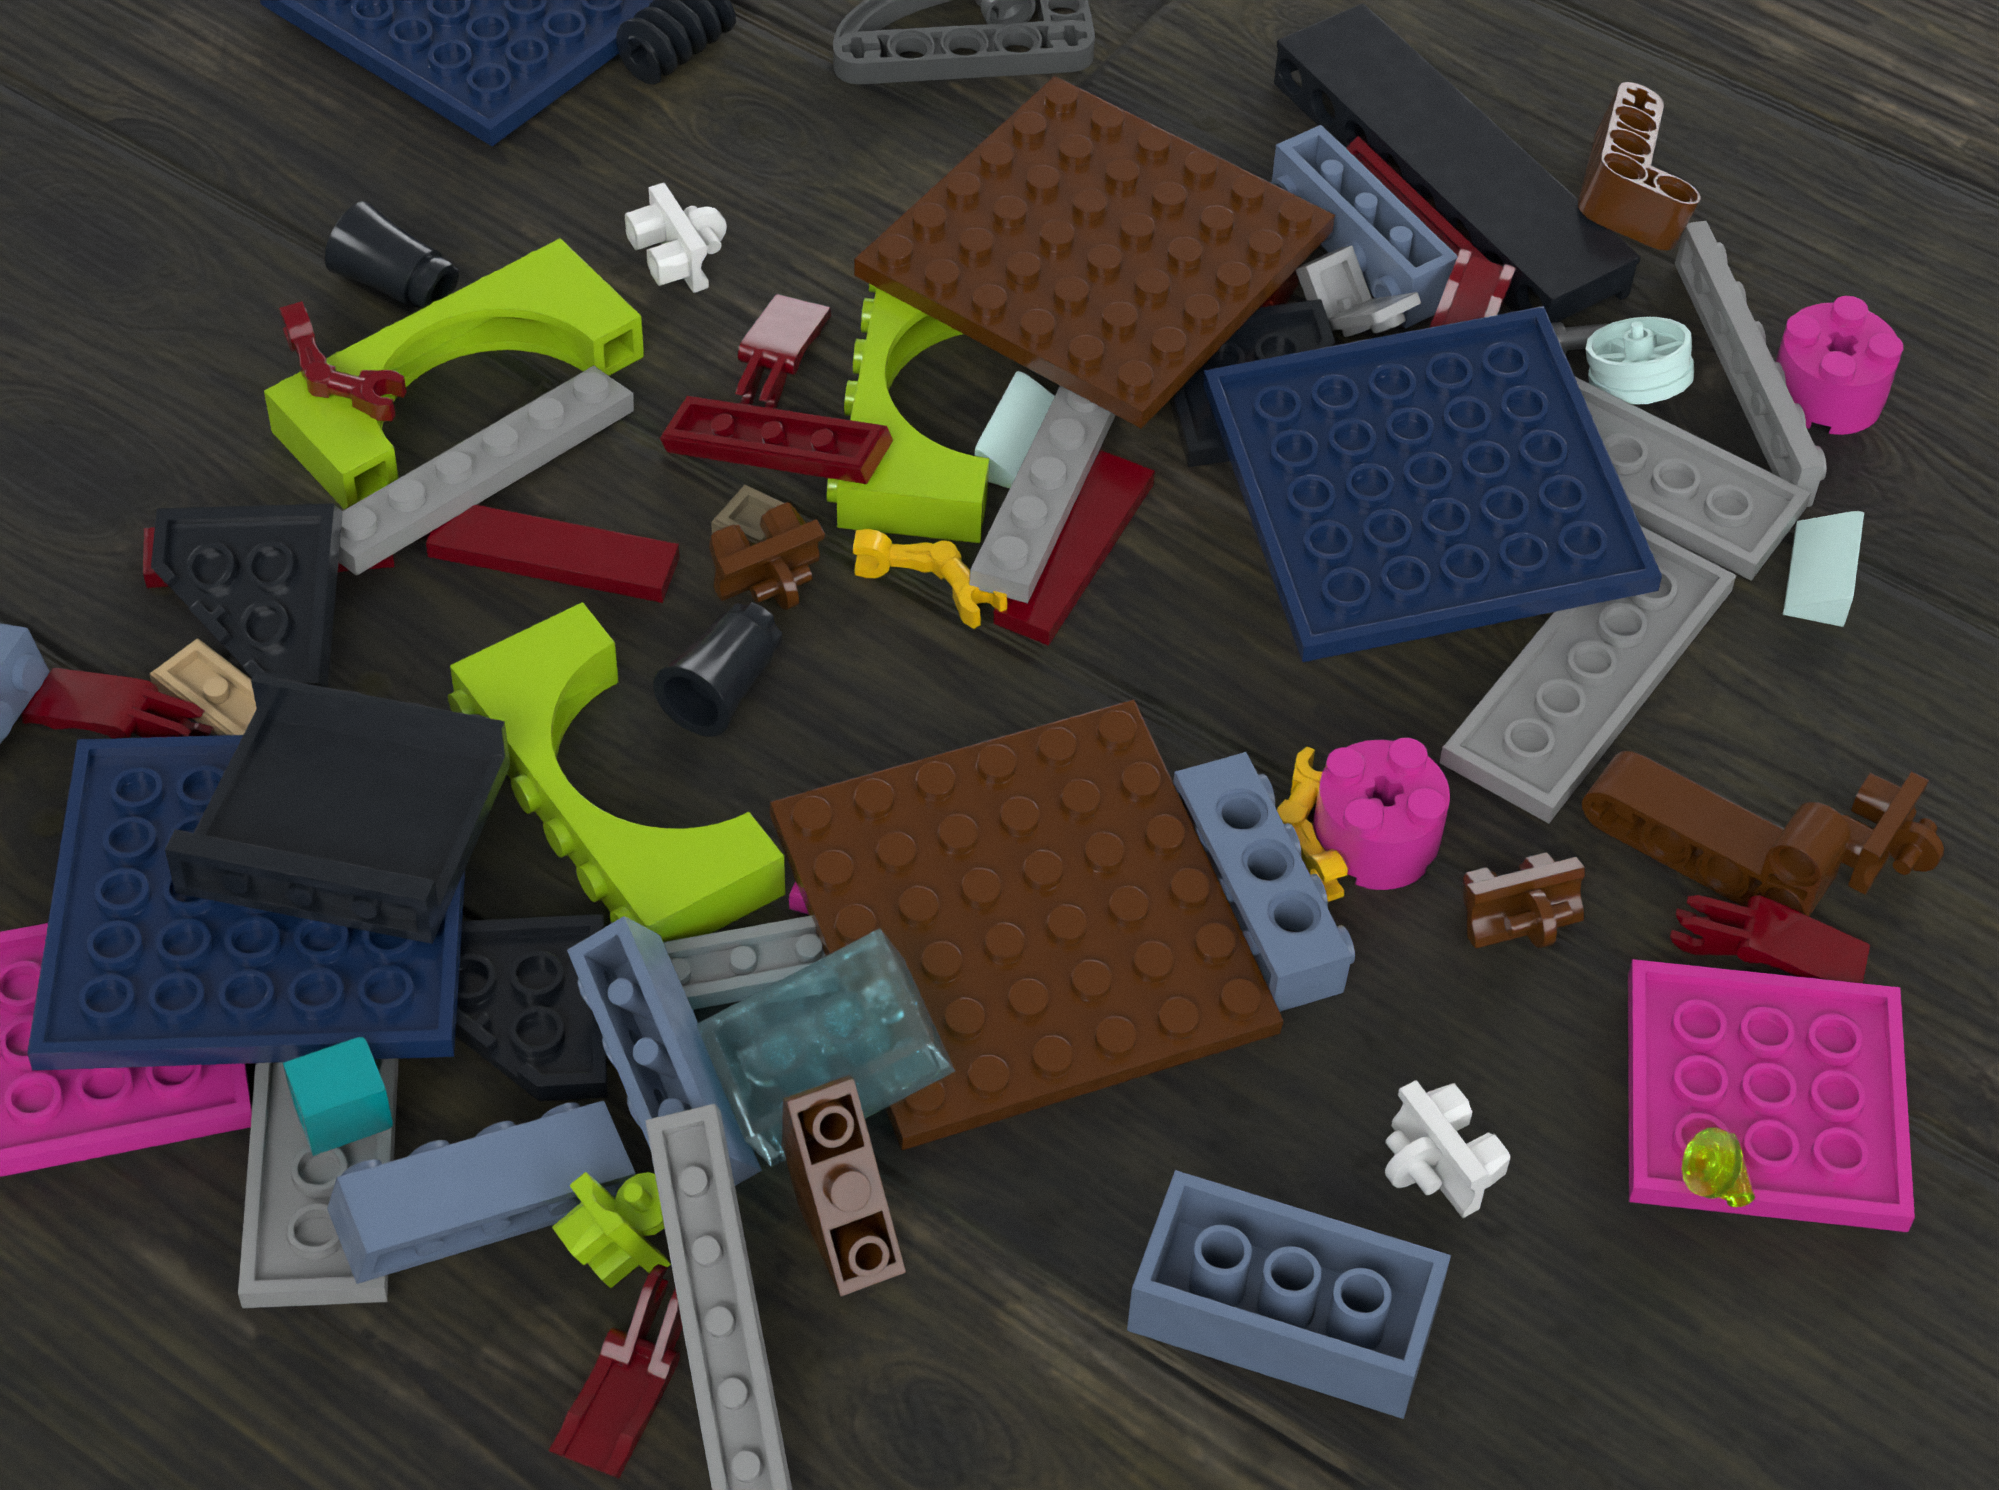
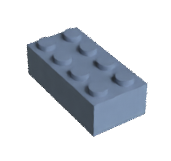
(1288, 1293)

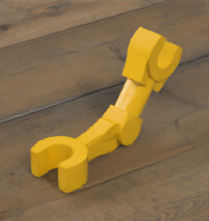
(878, 554)
(1304, 792)

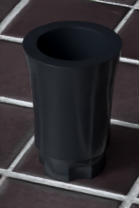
(388, 258)
(717, 670)

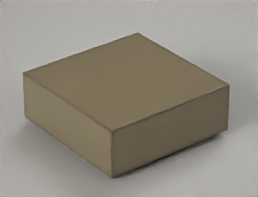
(746, 510)

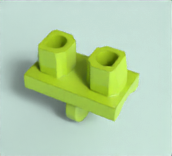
(612, 1229)

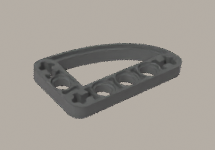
(861, 44)

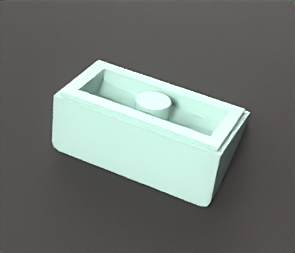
(1013, 428)
(1824, 567)

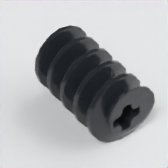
(669, 34)

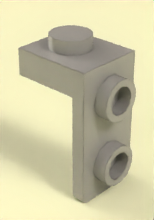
(1346, 297)

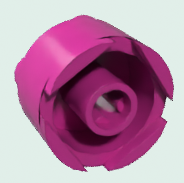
(1839, 363)
(1382, 810)

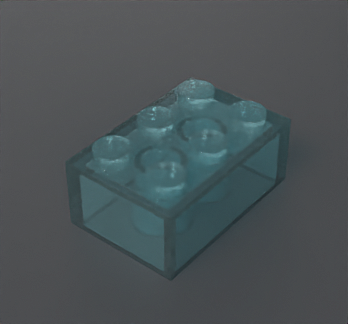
(825, 1022)

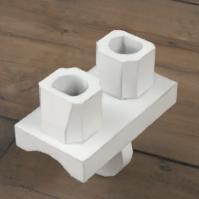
(683, 237)
(1434, 1153)

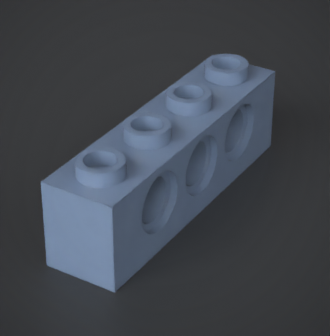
(1294, 964)

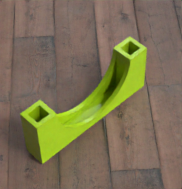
(535, 305)
(918, 483)
(659, 877)

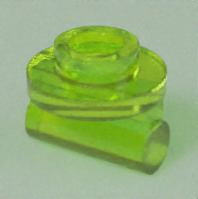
(1716, 1167)

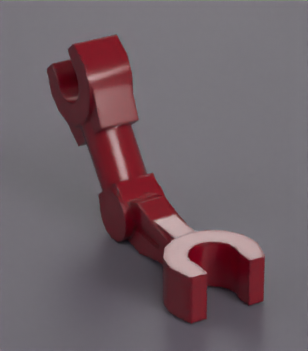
(324, 379)

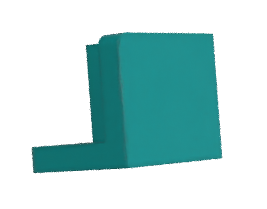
(338, 1095)

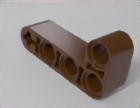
(1622, 185)
(1716, 838)

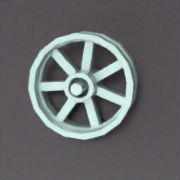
(1641, 359)

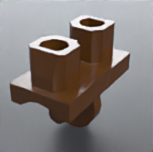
(771, 566)
(1895, 835)
(1523, 902)

